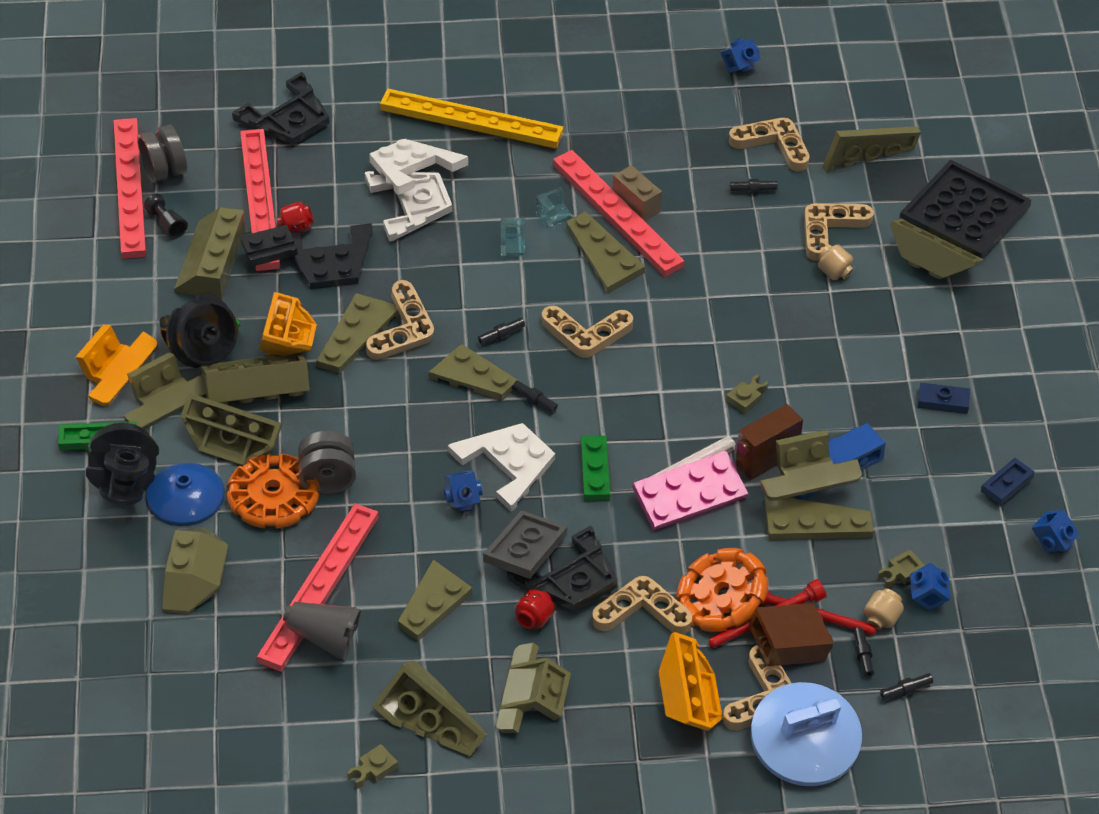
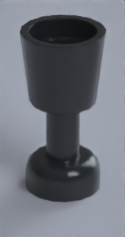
(170, 221)

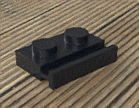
(269, 245)

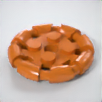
(269, 502)
(719, 576)

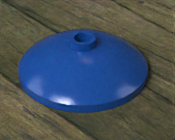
(185, 494)

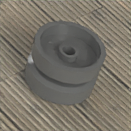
(162, 153)
(328, 459)

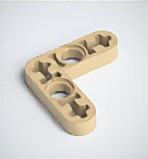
(740, 138)
(821, 223)
(408, 330)
(589, 336)
(641, 599)
(738, 707)

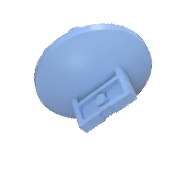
(806, 734)

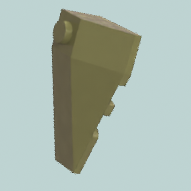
(424, 706)

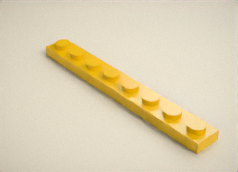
(472, 118)

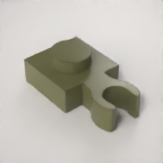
(746, 396)
(900, 568)
(374, 765)

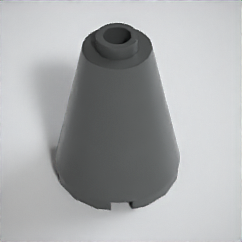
(324, 625)

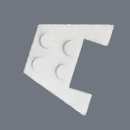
(408, 157)
(421, 204)
(515, 452)

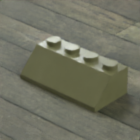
(212, 253)
(256, 378)

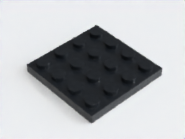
(965, 209)

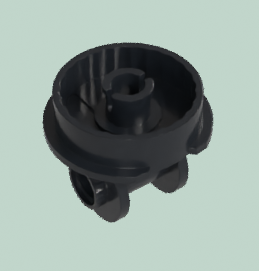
(198, 318)
(122, 462)

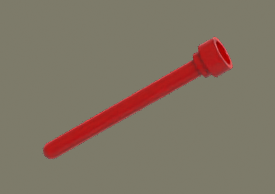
(813, 592)
(827, 616)

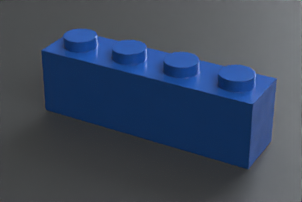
(859, 444)

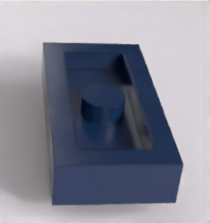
(944, 398)
(1007, 481)

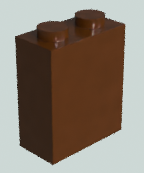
(757, 441)
(790, 634)

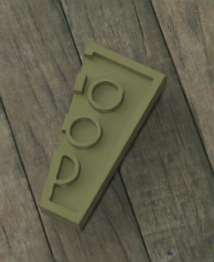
(868, 144)
(608, 257)
(359, 322)
(814, 520)

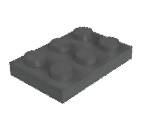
(525, 544)

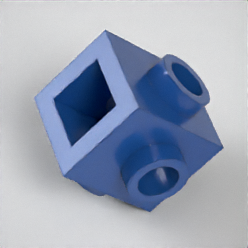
(740, 55)
(456, 483)
(1055, 531)
(930, 586)

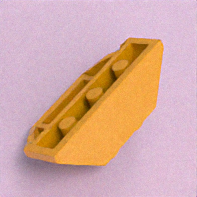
(287, 327)
(689, 684)

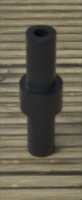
(753, 185)
(501, 331)
(535, 396)
(863, 652)
(906, 686)

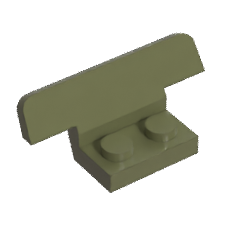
(160, 390)
(807, 467)
(531, 685)

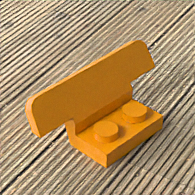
(109, 362)

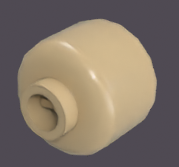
(835, 262)
(884, 608)

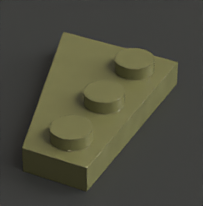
(473, 371)
(433, 601)

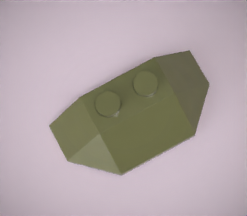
(930, 251)
(228, 430)
(193, 569)

